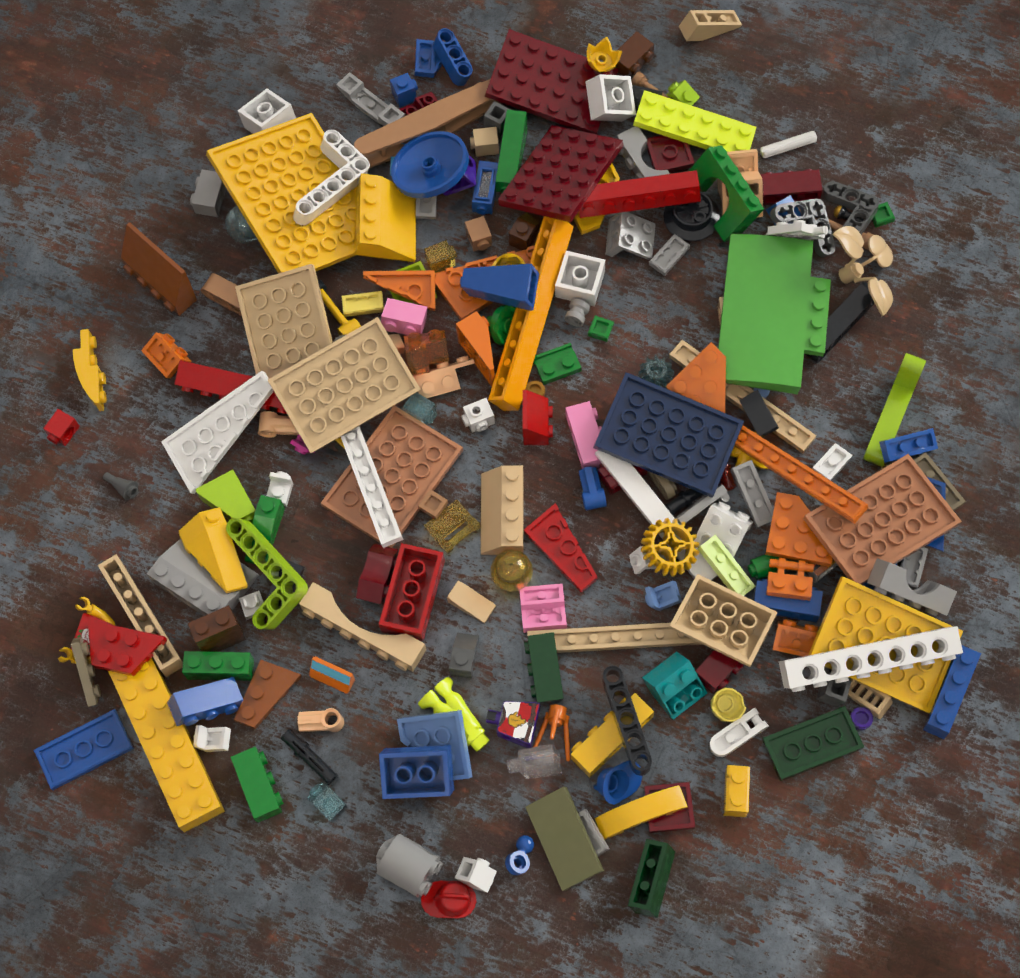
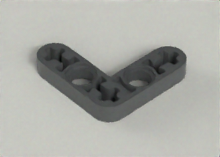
(839, 196)
(808, 214)

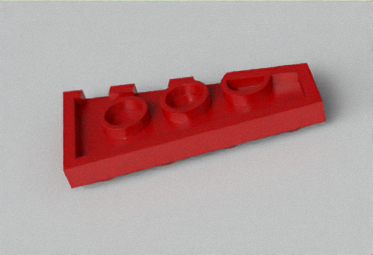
(559, 545)

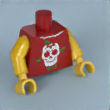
(94, 614)

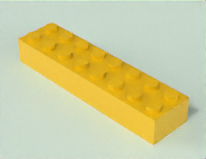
(168, 747)

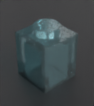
(421, 408)

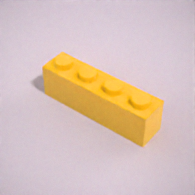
(606, 740)

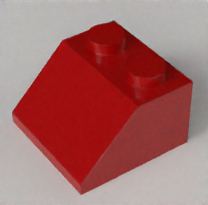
(536, 419)

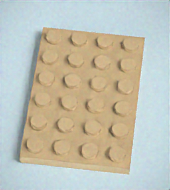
(283, 319)
(344, 385)

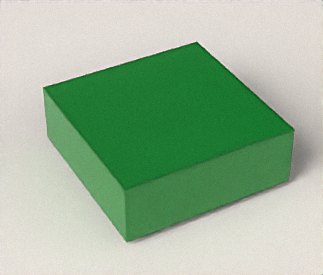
(883, 216)
(601, 328)

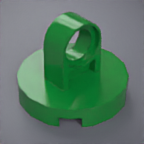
(500, 323)

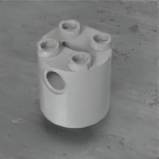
(407, 865)

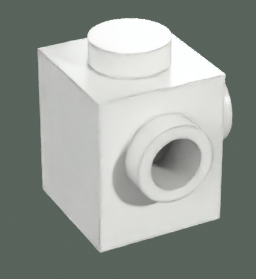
(478, 415)
(476, 874)

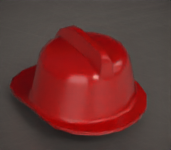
(449, 900)

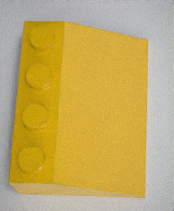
(384, 220)

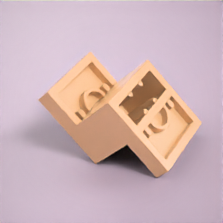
(748, 167)

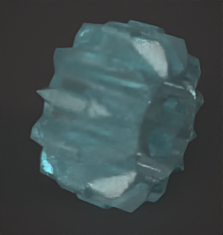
(663, 369)

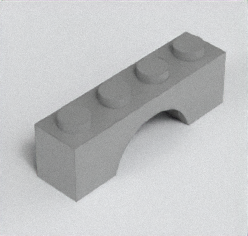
(633, 148)
(892, 579)

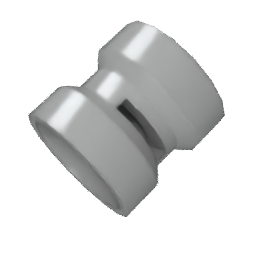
(577, 312)

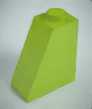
(228, 495)

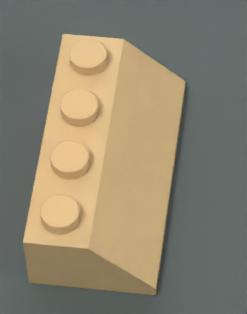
(502, 510)

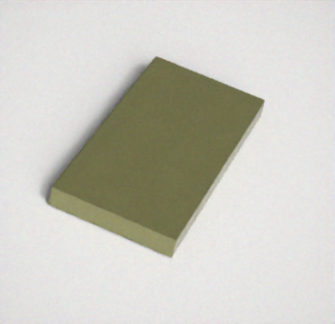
(564, 838)

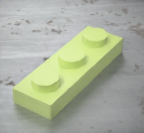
(725, 566)

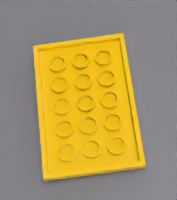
(865, 616)

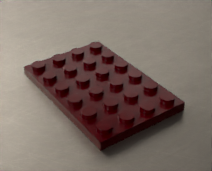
(544, 81)
(561, 173)

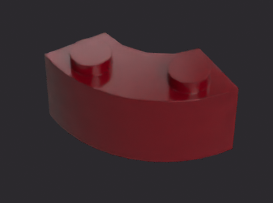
(377, 574)

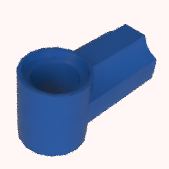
(592, 494)

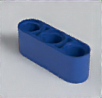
(452, 65)

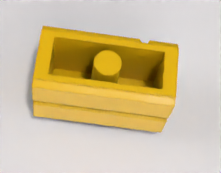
(736, 791)

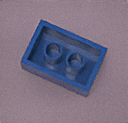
(416, 772)

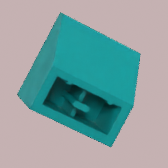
(675, 684)

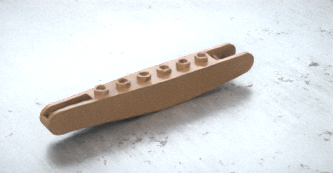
(443, 115)

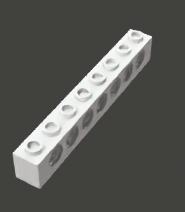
(947, 639)

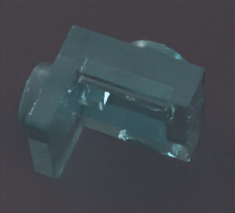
(325, 800)

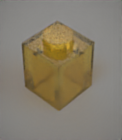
(440, 256)

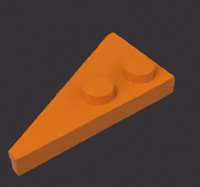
(412, 285)

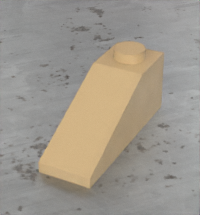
(704, 24)

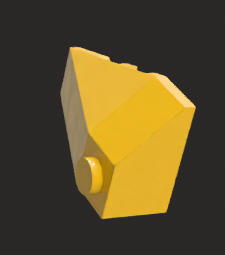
(214, 549)

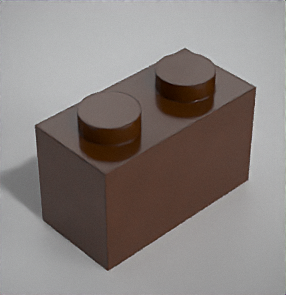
(635, 54)

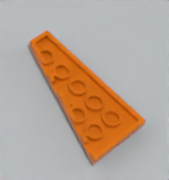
(449, 285)

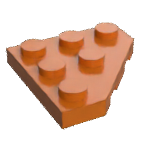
(703, 379)
(791, 535)

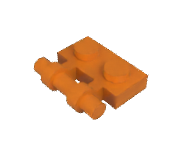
(790, 585)

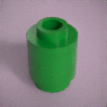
(760, 567)

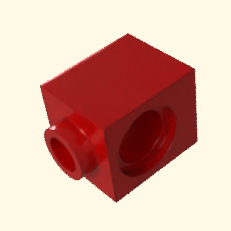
(61, 428)

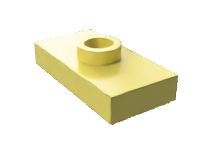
(362, 303)

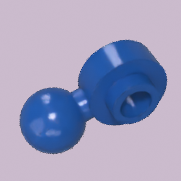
(524, 846)

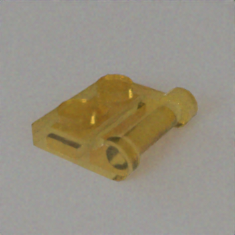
(448, 521)

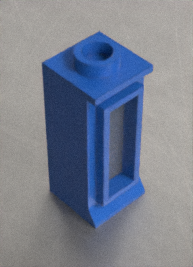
(485, 188)

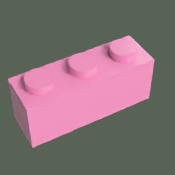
(584, 431)

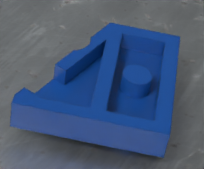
(426, 59)

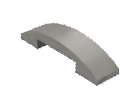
(368, 102)

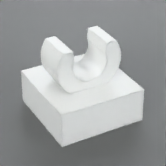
(251, 603)

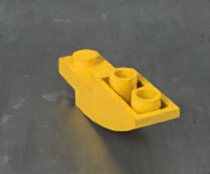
(88, 371)

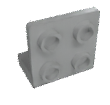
(630, 234)

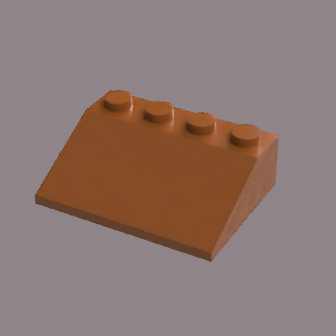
(156, 271)

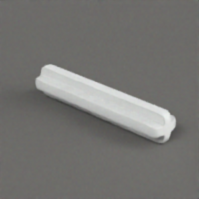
(788, 144)

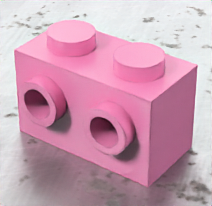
(403, 317)

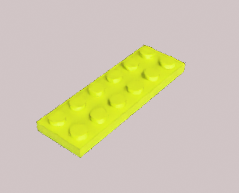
(692, 124)

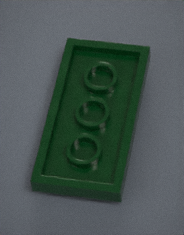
(812, 743)

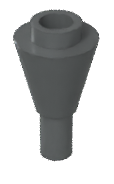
(126, 488)

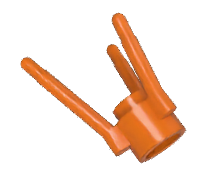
(556, 717)

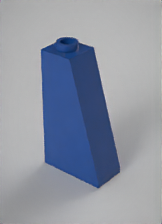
(503, 284)

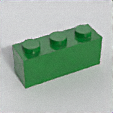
(218, 665)
(257, 784)

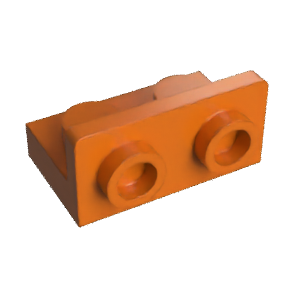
(165, 354)
(794, 638)

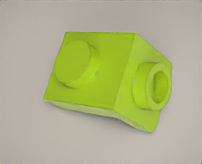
(682, 92)

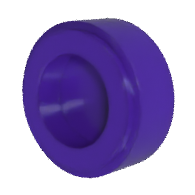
(861, 718)

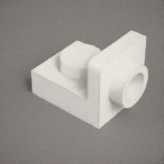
(280, 486)

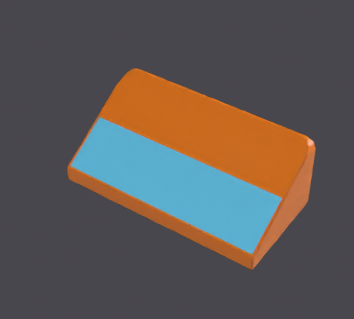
(331, 675)

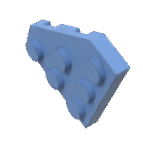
(439, 730)

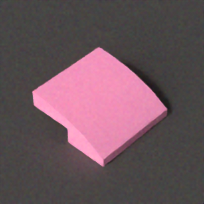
(543, 607)

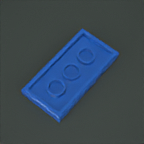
(83, 749)

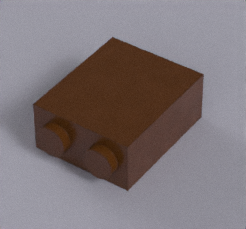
(217, 630)

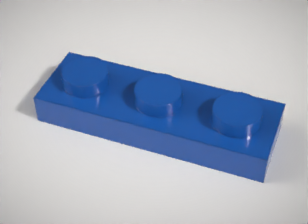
(908, 444)

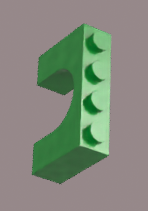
(743, 204)

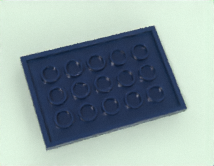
(668, 434)

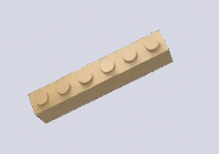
(139, 612)

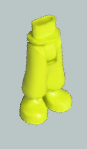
(473, 730)

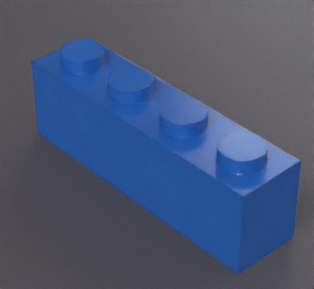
(951, 693)

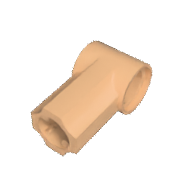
(272, 424)
(318, 721)

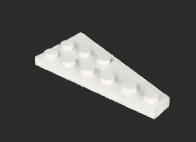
(208, 437)

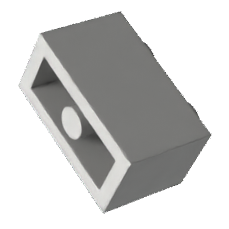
(208, 194)

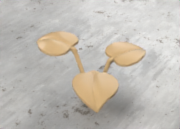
(852, 244)

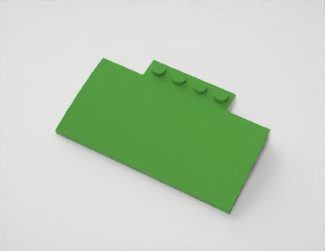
(771, 311)

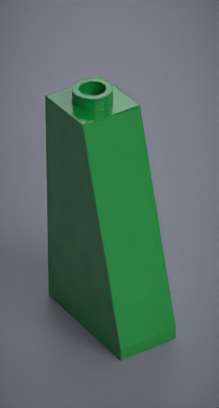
(511, 148)

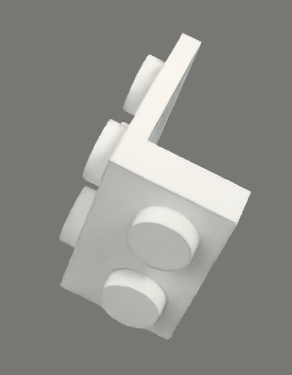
(726, 525)

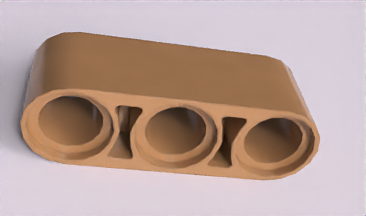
(221, 292)

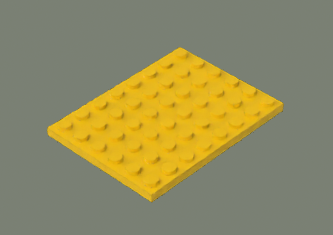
(267, 179)

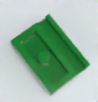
(557, 364)

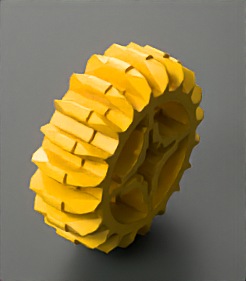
(686, 543)

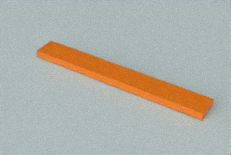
(800, 475)

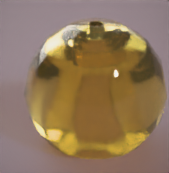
(512, 577)

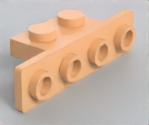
(441, 379)

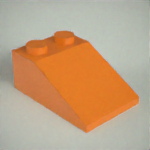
(475, 340)

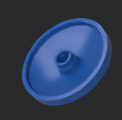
(430, 164)

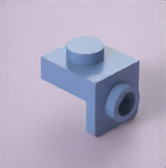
(663, 596)

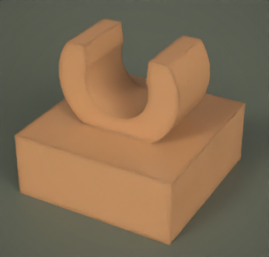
(433, 504)

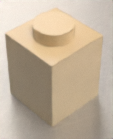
(485, 141)

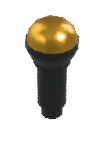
(841, 212)

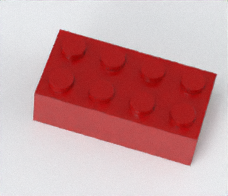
(412, 591)

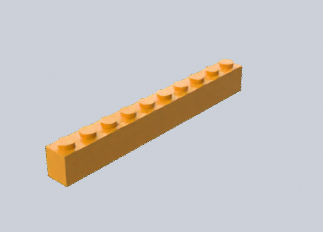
(528, 325)

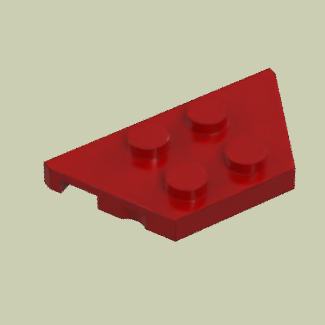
(121, 648)

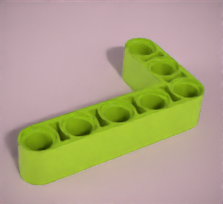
(895, 406)
(271, 570)

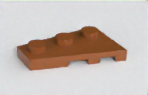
(264, 692)

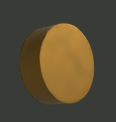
(536, 387)

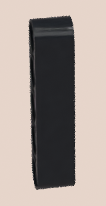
(846, 317)
(631, 730)

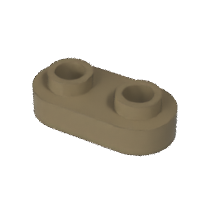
(664, 485)

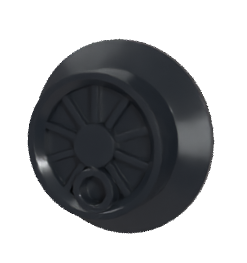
(692, 220)

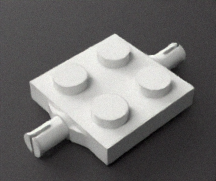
(798, 229)

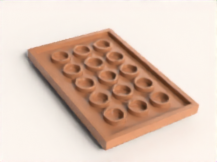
(409, 464)
(900, 519)

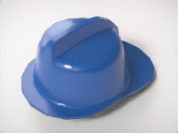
(617, 782)

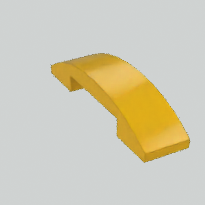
(640, 811)

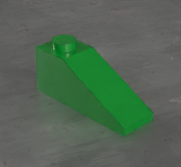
(267, 520)

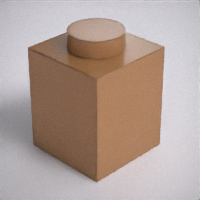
(478, 233)

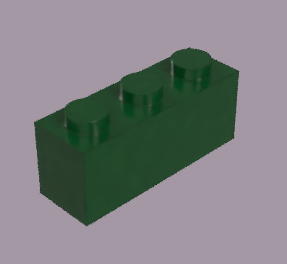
(544, 667)
(651, 878)

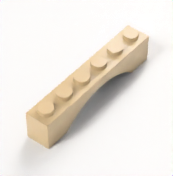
(399, 648)

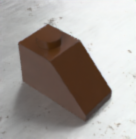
(524, 231)

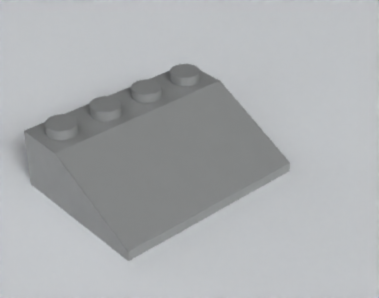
(189, 582)

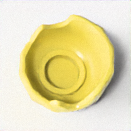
(728, 705)

